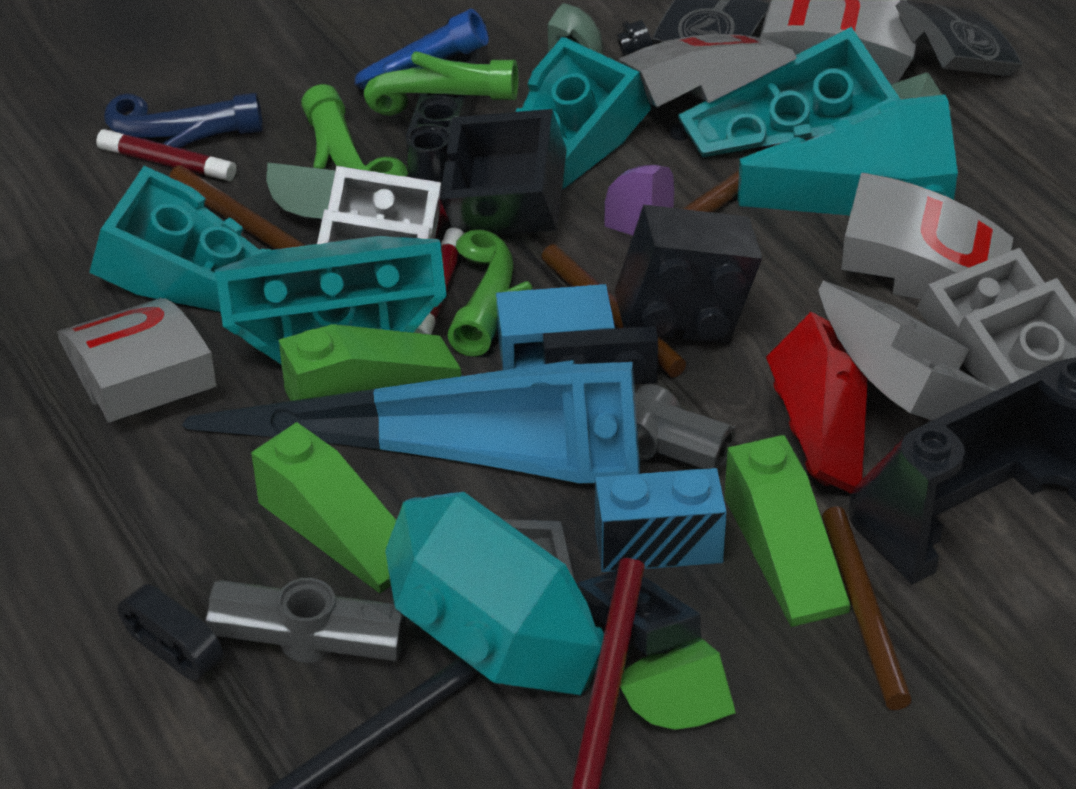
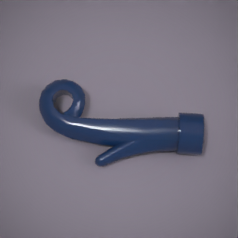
(186, 124)

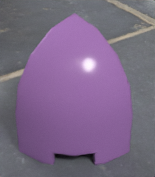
(634, 188)

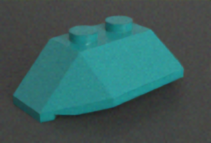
(345, 282)
(491, 595)

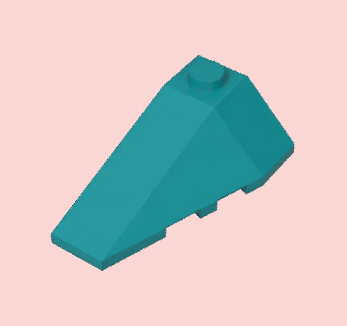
(592, 101)

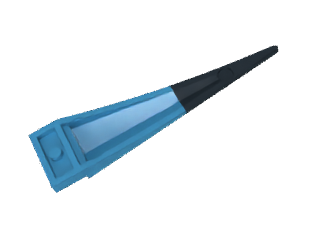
(532, 419)

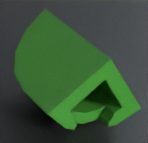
(679, 686)

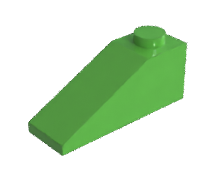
(360, 359)
(325, 502)
(784, 529)

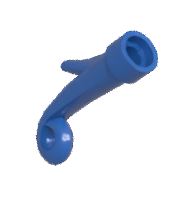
(462, 34)

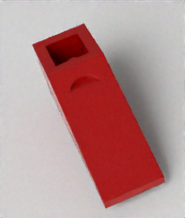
(824, 400)

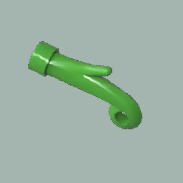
(441, 77)
(326, 115)
(477, 321)

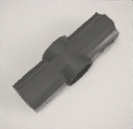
(679, 432)
(306, 620)

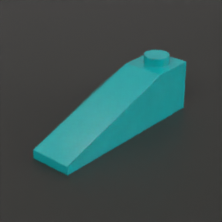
(794, 100)
(821, 175)
(167, 243)

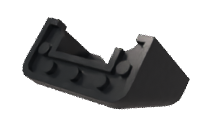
(1011, 433)

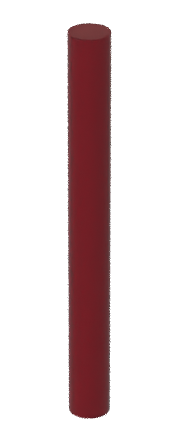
(608, 675)

